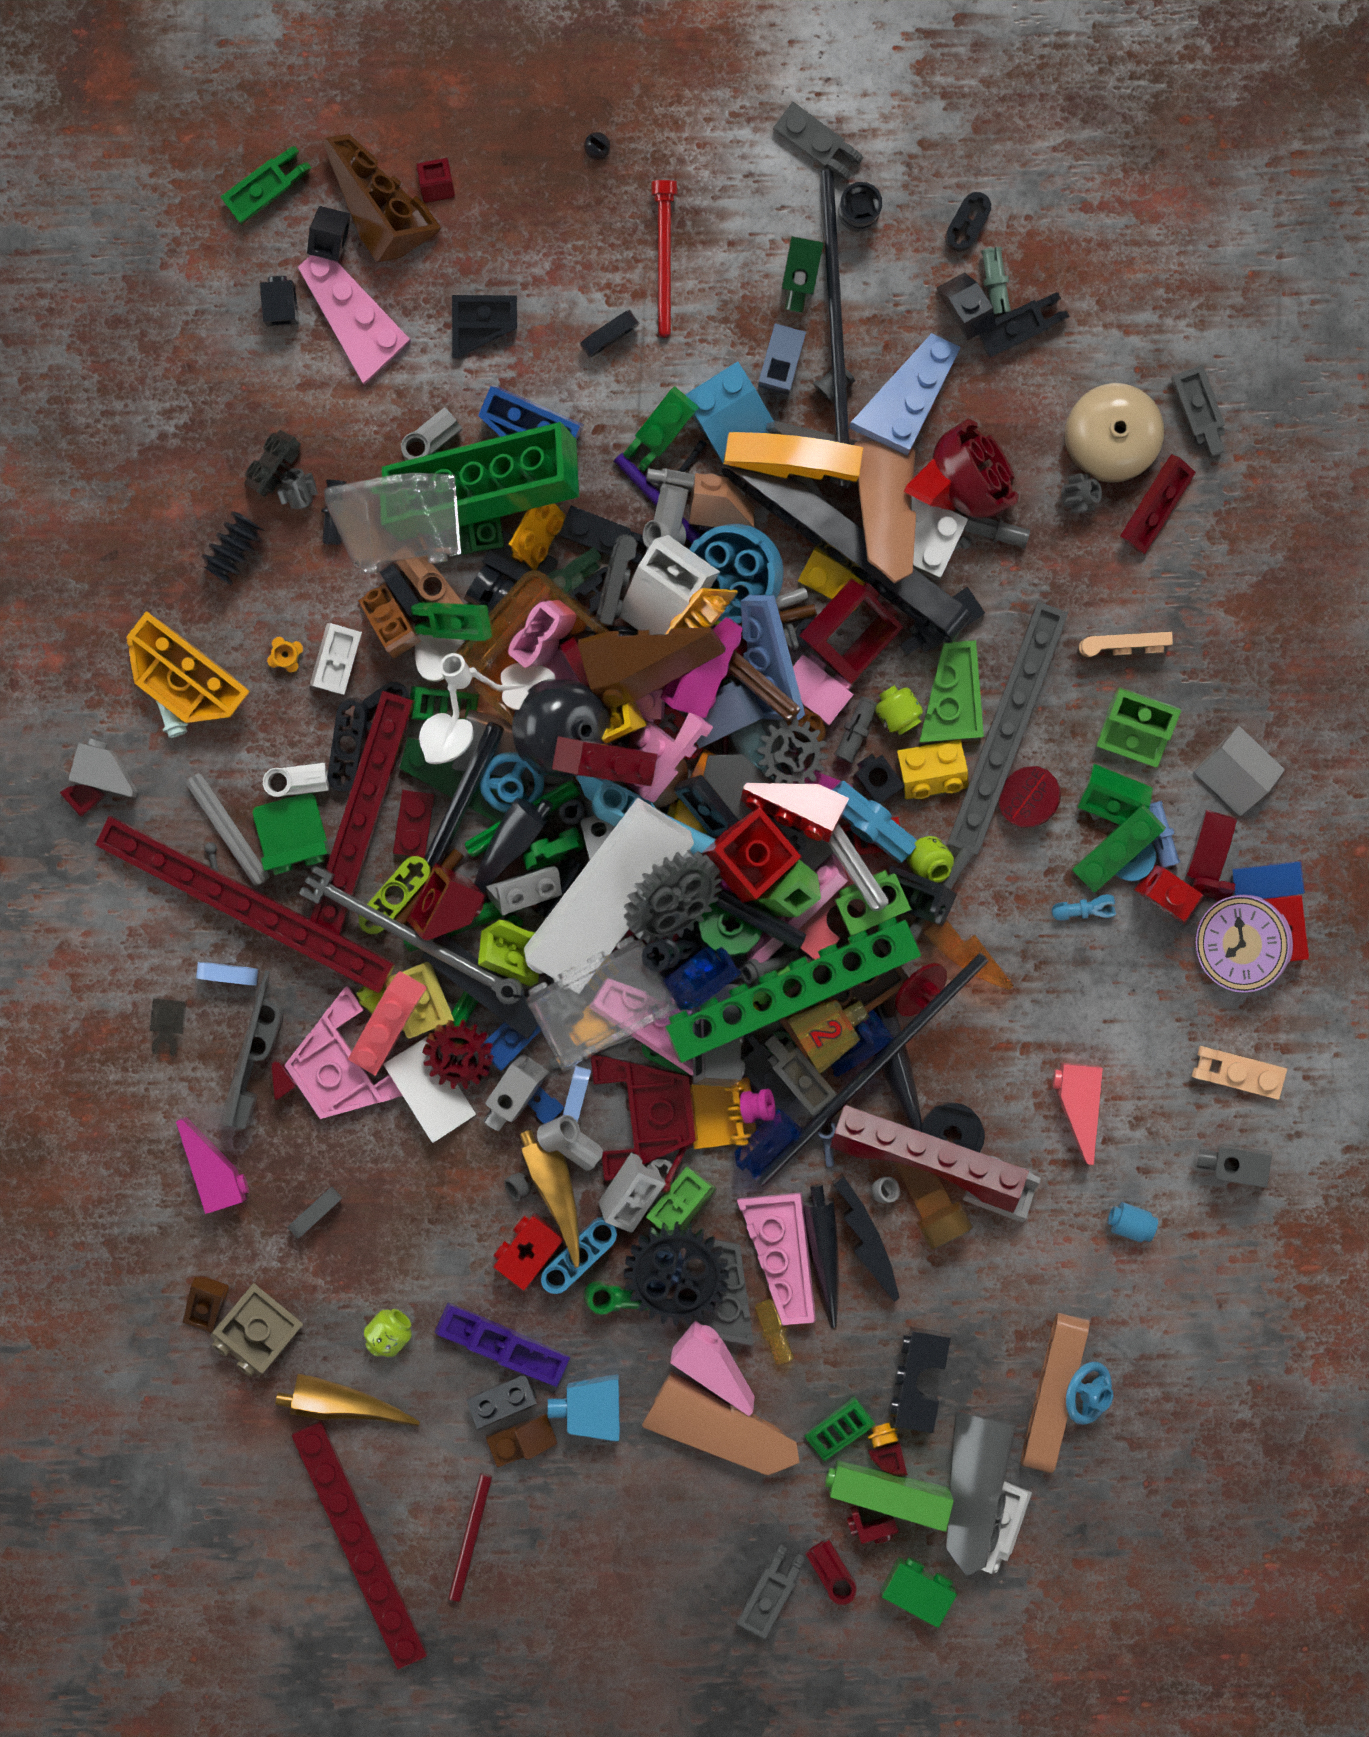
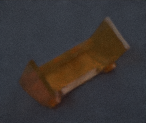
(506, 621)

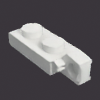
(1015, 1508)

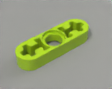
(381, 894)

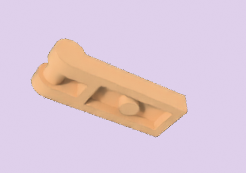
(1125, 643)
(1240, 1072)

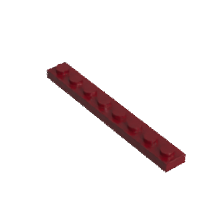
(364, 804)
(359, 1544)

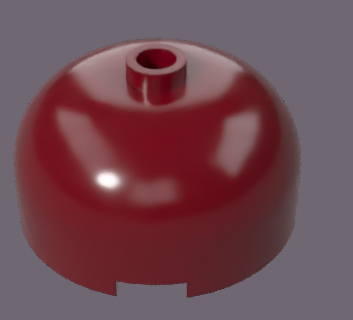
(975, 491)

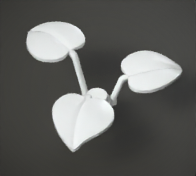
(448, 737)

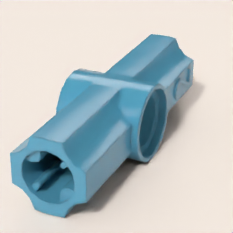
(874, 824)

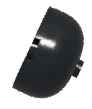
(555, 710)

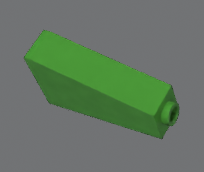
(891, 1494)

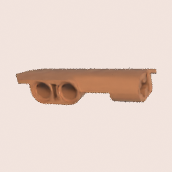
(887, 509)
(719, 1428)

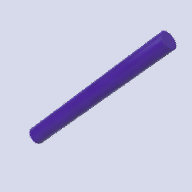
(650, 490)

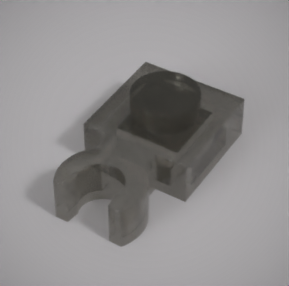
(167, 1018)

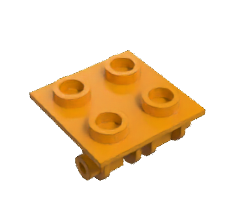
(536, 534)
(703, 608)
(720, 1116)

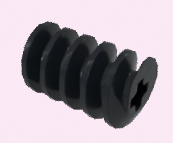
(232, 547)

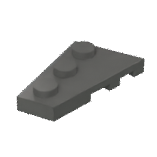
(732, 1315)

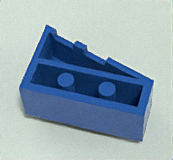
(512, 414)

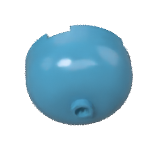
(745, 561)

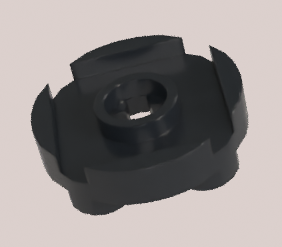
(959, 1115)

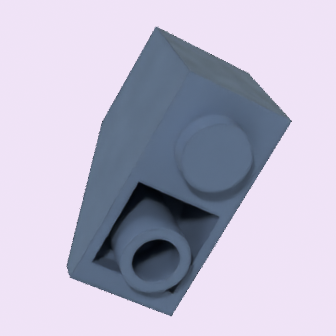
(781, 359)

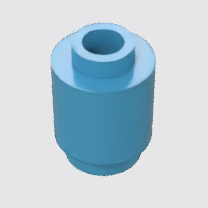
(1132, 1222)

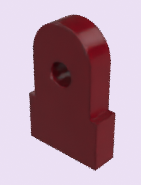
(1214, 889)

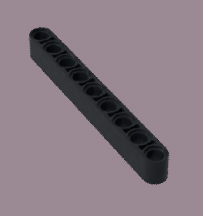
(847, 546)

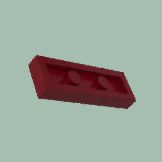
(1157, 504)

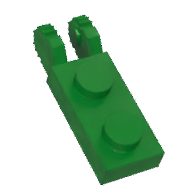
(263, 186)
(662, 426)
(453, 621)

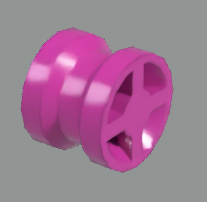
(757, 1106)

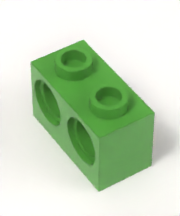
(871, 918)

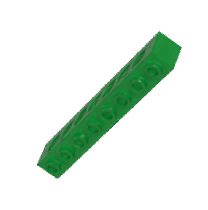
(901, 950)

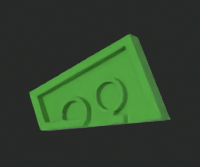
(955, 697)

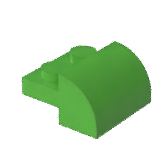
(1138, 727)

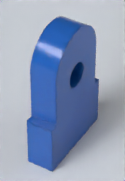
(547, 1108)

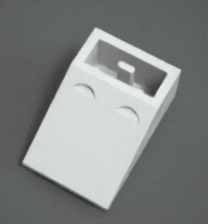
(664, 585)

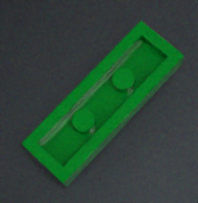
(1119, 848)

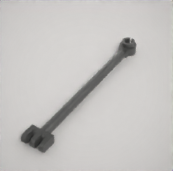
(324, 888)

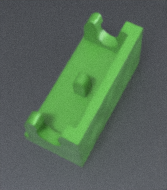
(683, 1200)

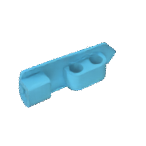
(613, 801)

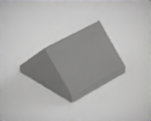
(1239, 771)

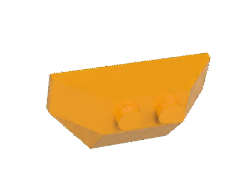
(181, 674)

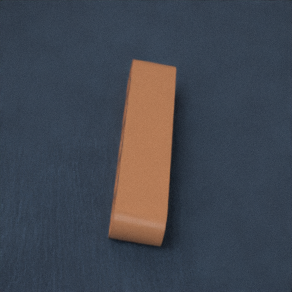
(1049, 1407)

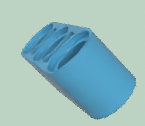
(563, 1261)

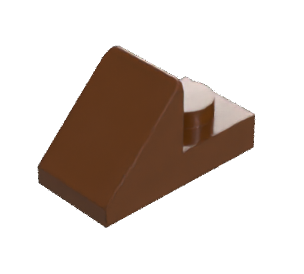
(205, 1303)
(522, 1440)

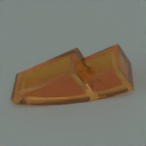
(963, 951)

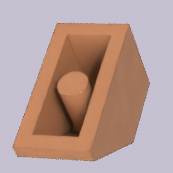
(718, 502)

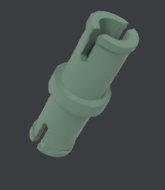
(996, 280)

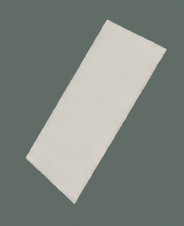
(434, 1105)

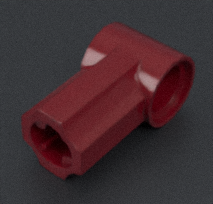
(830, 1570)

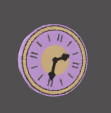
(1244, 943)

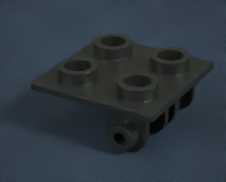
(276, 448)

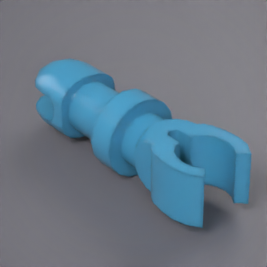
(1063, 911)

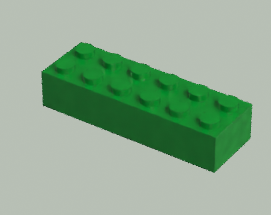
(505, 472)

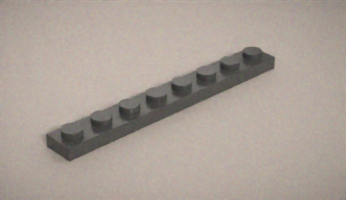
(1007, 727)

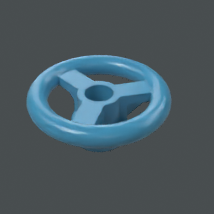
(506, 793)
(1095, 1395)

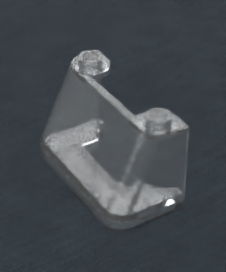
(396, 519)

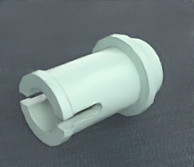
(173, 725)

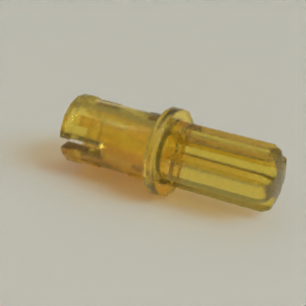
(774, 1331)

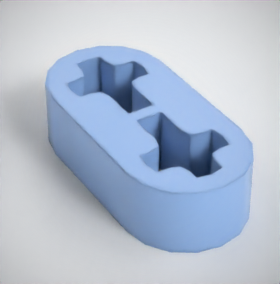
(227, 973)
(577, 1092)

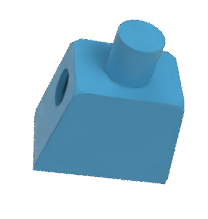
(590, 1408)

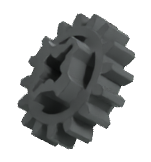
(788, 739)

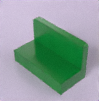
(1113, 795)

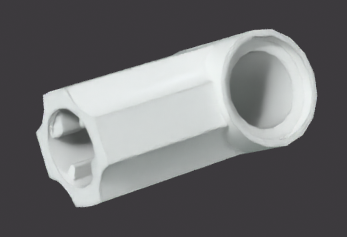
(300, 779)

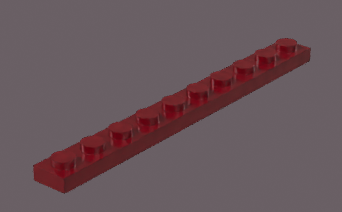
(245, 904)

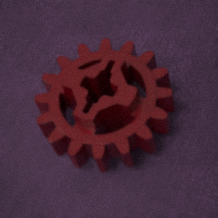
(458, 1041)

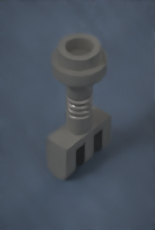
(784, 956)

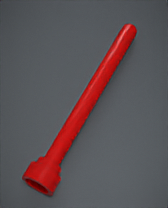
(664, 194)

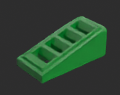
(416, 695)
(846, 1438)

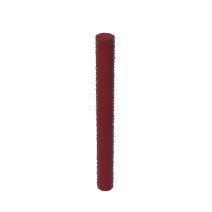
(470, 1537)

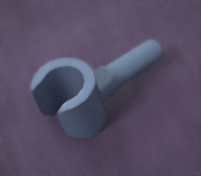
(826, 1143)

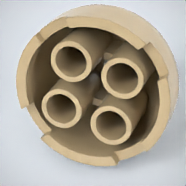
(1099, 448)

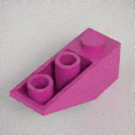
(697, 689)

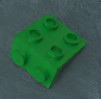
(291, 833)

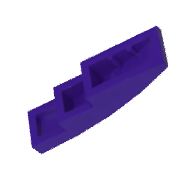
(502, 1344)

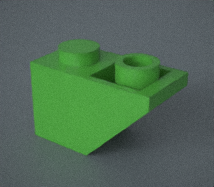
(792, 892)

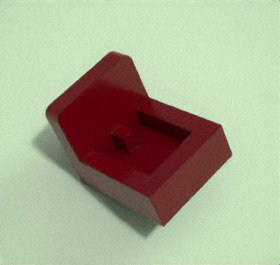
(877, 1529)

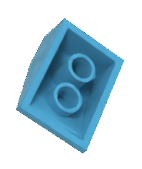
(728, 405)

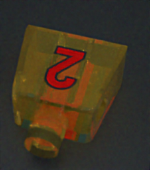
(827, 1031)

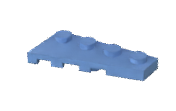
(768, 649)

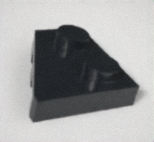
(481, 320)

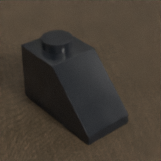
(967, 305)

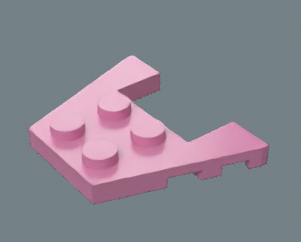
(669, 751)
(323, 1067)

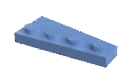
(905, 400)

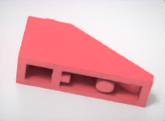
(1080, 1098)

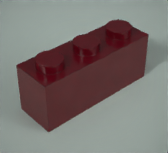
(604, 761)

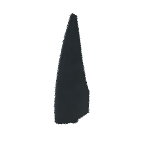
(512, 838)
(900, 1075)
(823, 1247)

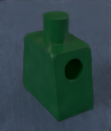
(803, 255)

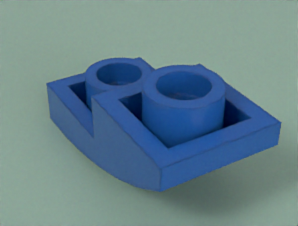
(1269, 880)

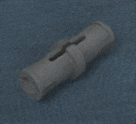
(856, 730)

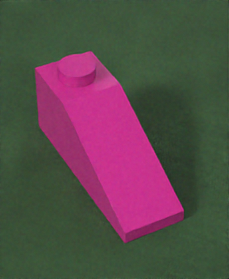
(213, 1173)

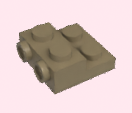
(255, 1331)

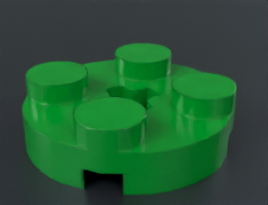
(545, 853)
(714, 934)

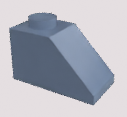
(732, 711)

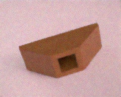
(389, 621)

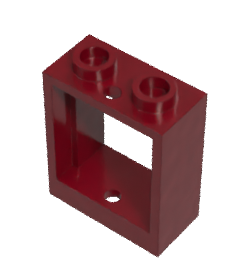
(869, 643)

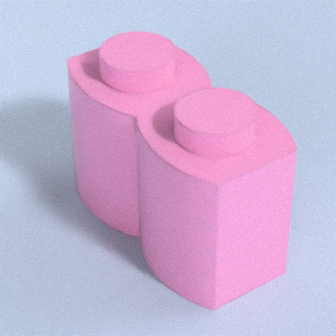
(543, 629)
(819, 690)

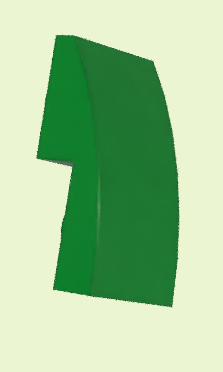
(480, 537)

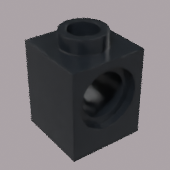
(328, 233)
(279, 301)
(892, 781)

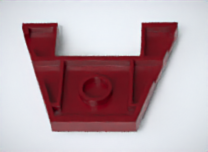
(659, 1110)

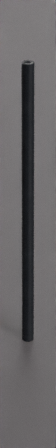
(835, 312)
(873, 1067)

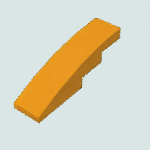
(793, 454)

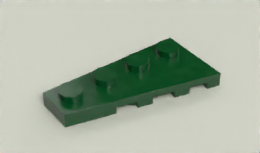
(447, 779)

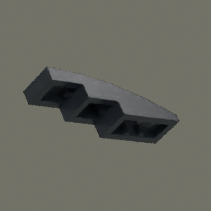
(516, 1014)
(871, 1247)

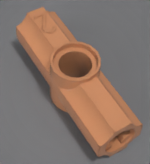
(421, 571)

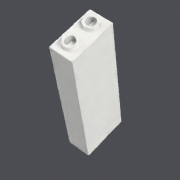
(593, 909)

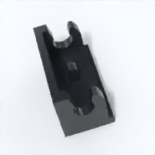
(925, 897)

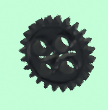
(648, 1266)

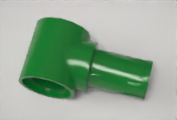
(616, 1298)

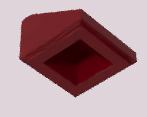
(435, 180)
(281, 1079)

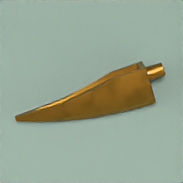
(554, 1184)
(329, 1400)

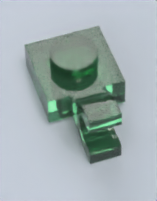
(584, 565)

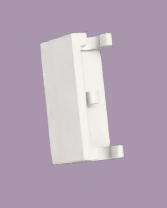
(335, 658)

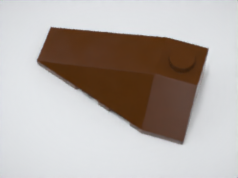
(382, 212)
(634, 666)

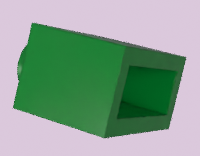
(919, 1591)

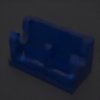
(701, 978)
(872, 1037)
(767, 1143)

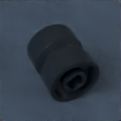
(860, 206)
(483, 586)

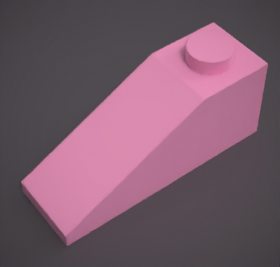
(709, 1362)

